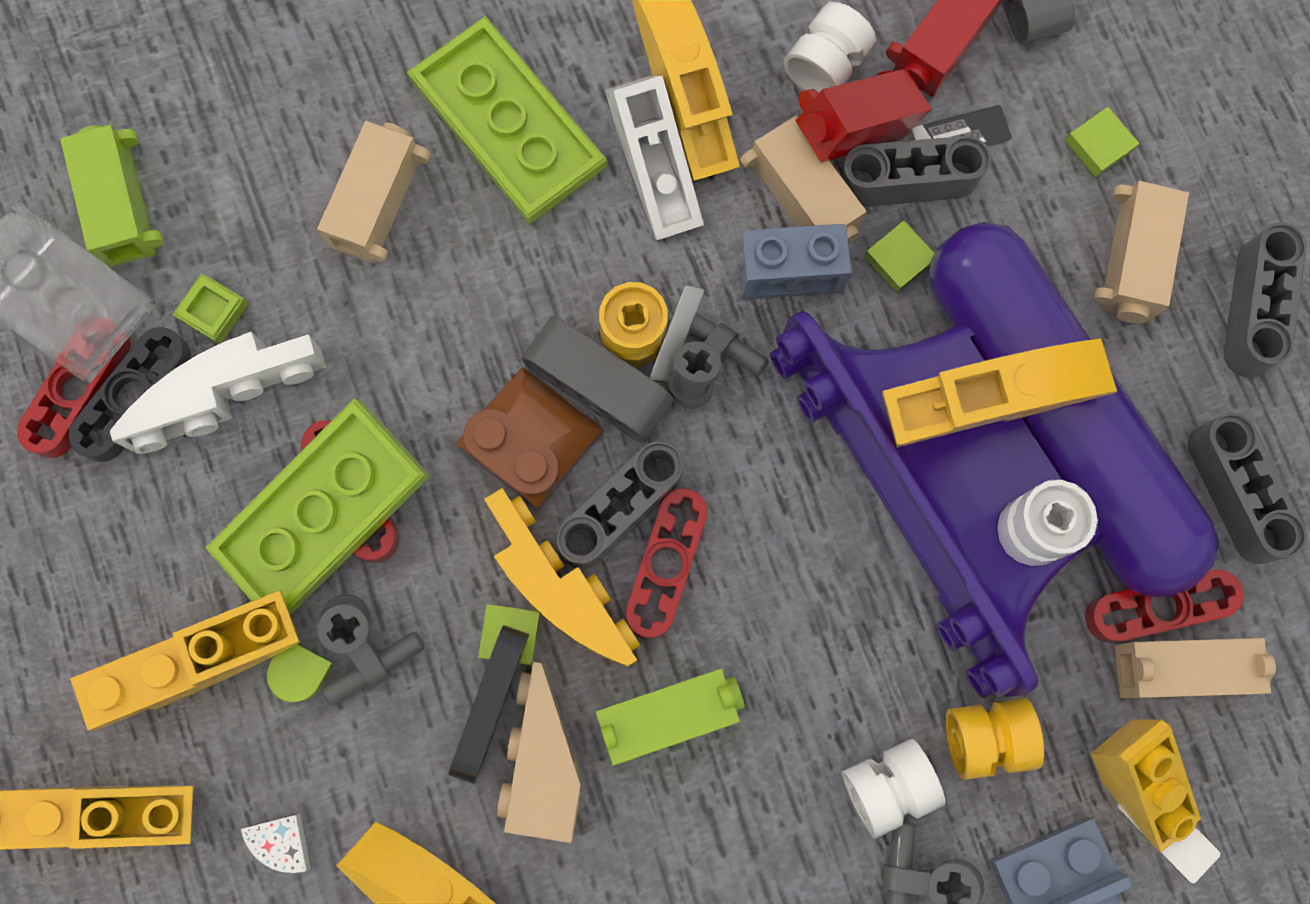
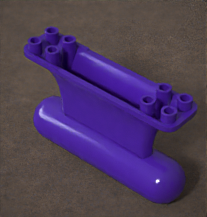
(956, 485)

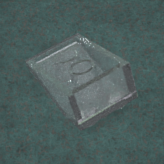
(63, 295)

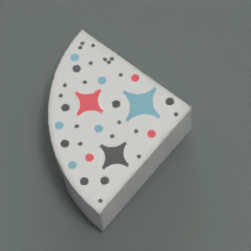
(279, 844)

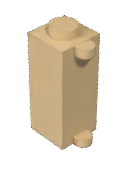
(803, 186)
(371, 191)
(1143, 251)
(1194, 668)

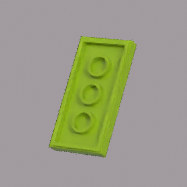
(507, 120)
(318, 508)

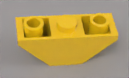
(1149, 780)

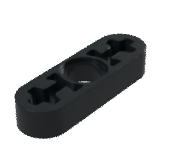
(107, 396)
(488, 704)

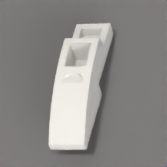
(197, 392)

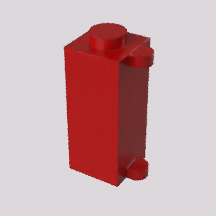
(942, 41)
(861, 113)

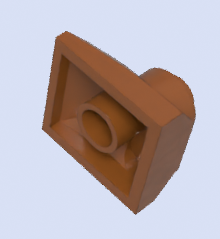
(529, 438)

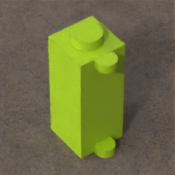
(109, 194)
(670, 716)

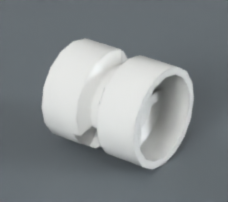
(836, 46)
(1047, 523)
(893, 788)

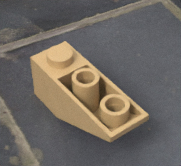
(546, 775)

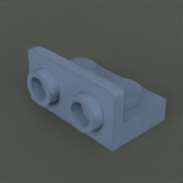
(795, 261)
(1062, 869)

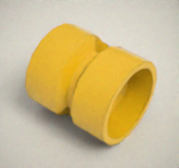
(633, 322)
(994, 738)

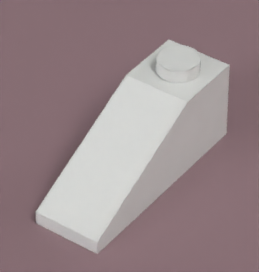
(655, 155)

